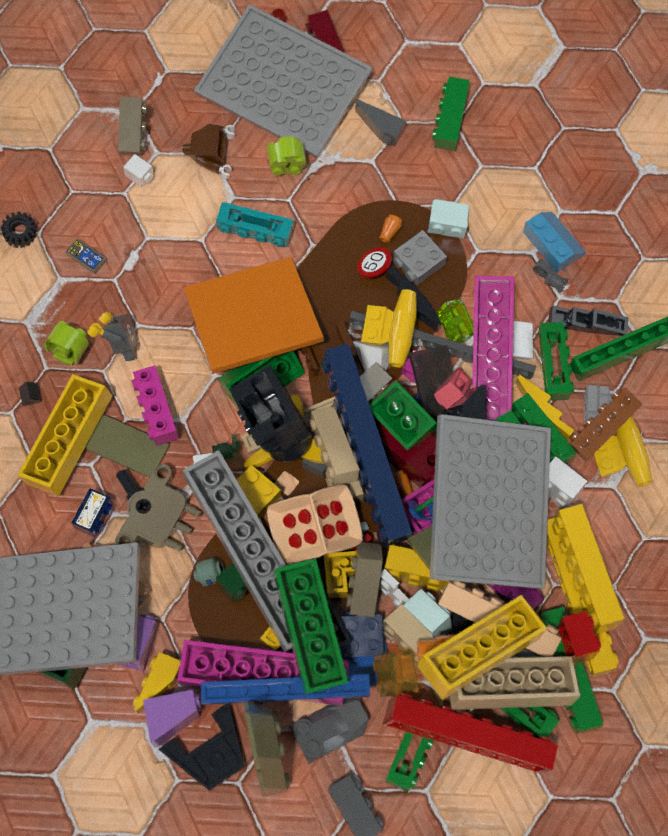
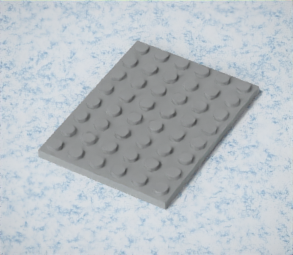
(283, 80)
(490, 502)
(69, 609)

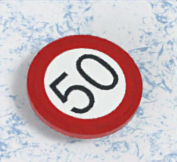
(374, 262)

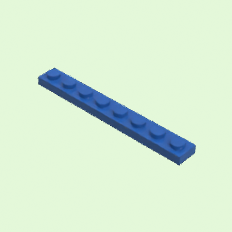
(278, 690)

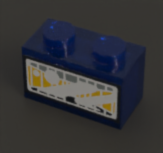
(92, 513)

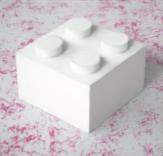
(564, 484)

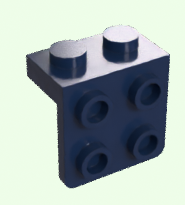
(364, 633)

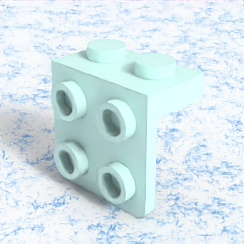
(448, 218)

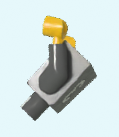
(118, 332)

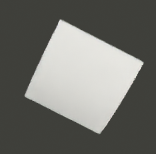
(522, 340)

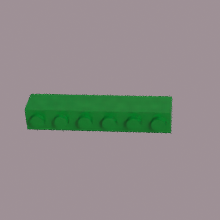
(620, 349)
(584, 711)

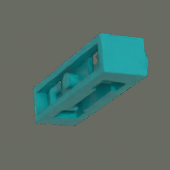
(254, 224)

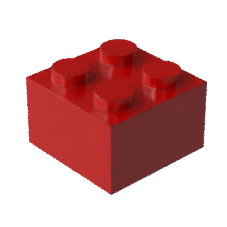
(579, 637)

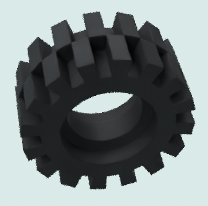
(14, 220)

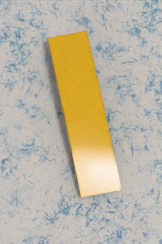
(542, 400)

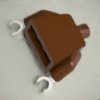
(208, 147)

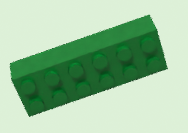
(310, 626)

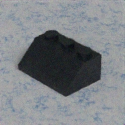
(470, 405)

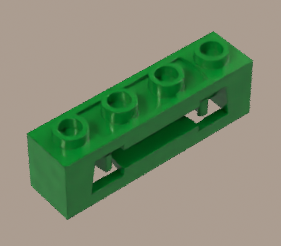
(555, 333)
(545, 727)
(400, 779)

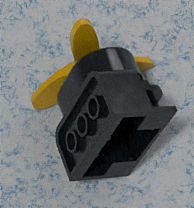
(274, 420)

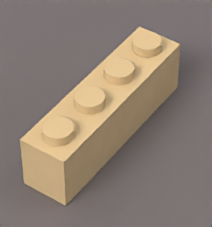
(334, 446)

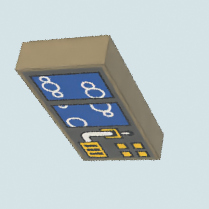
(85, 256)

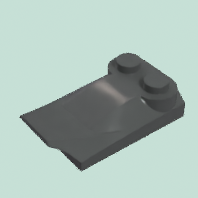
(330, 729)

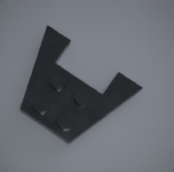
(213, 760)

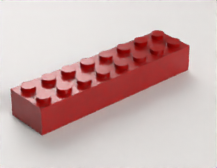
(470, 734)

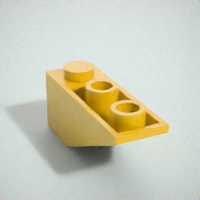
(161, 678)

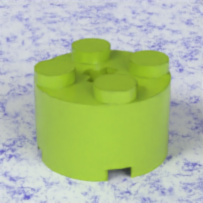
(286, 156)
(66, 343)

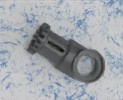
(545, 270)

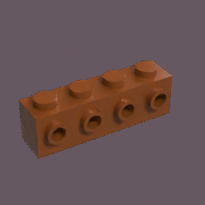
(608, 421)

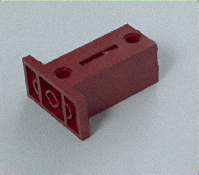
(416, 462)

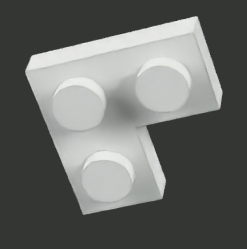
(389, 587)

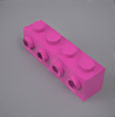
(155, 405)

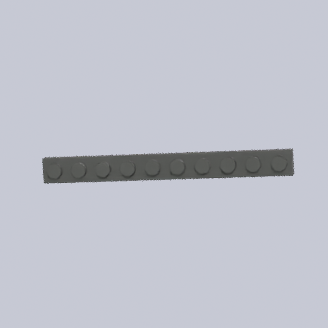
(454, 348)

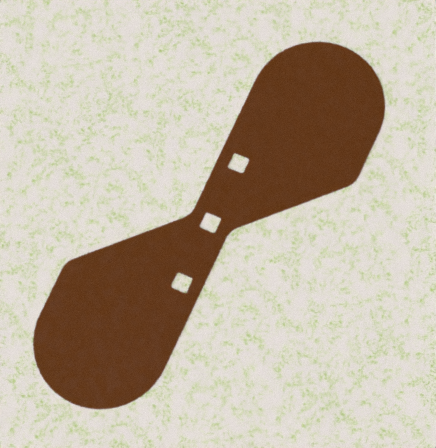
(333, 292)

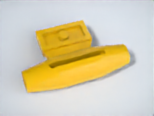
(391, 327)
(625, 450)

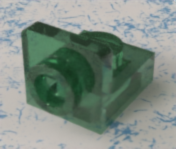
(228, 451)

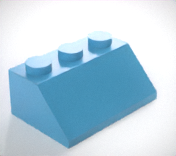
(553, 240)

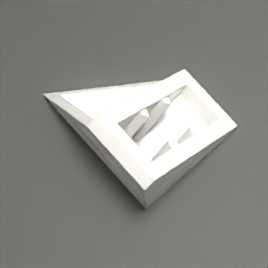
(370, 354)

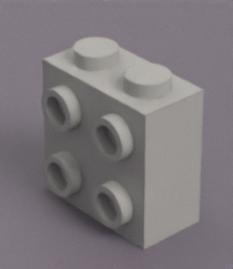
(419, 258)

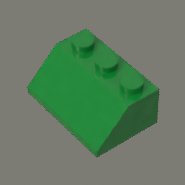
(403, 416)

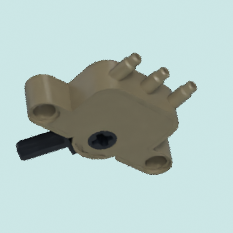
(164, 512)

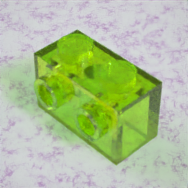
(456, 321)

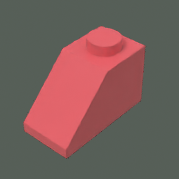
(452, 388)

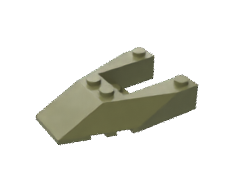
(266, 750)

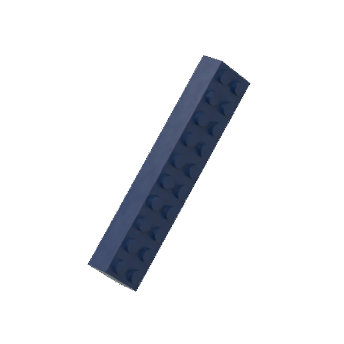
(366, 445)

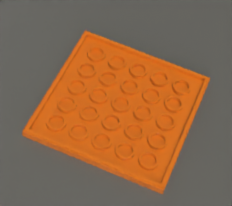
(252, 315)

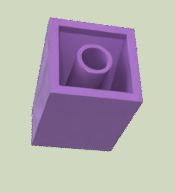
(145, 634)
(170, 715)

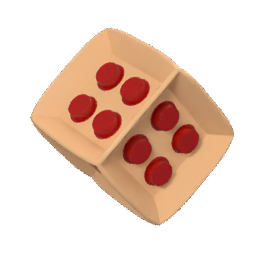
(314, 524)

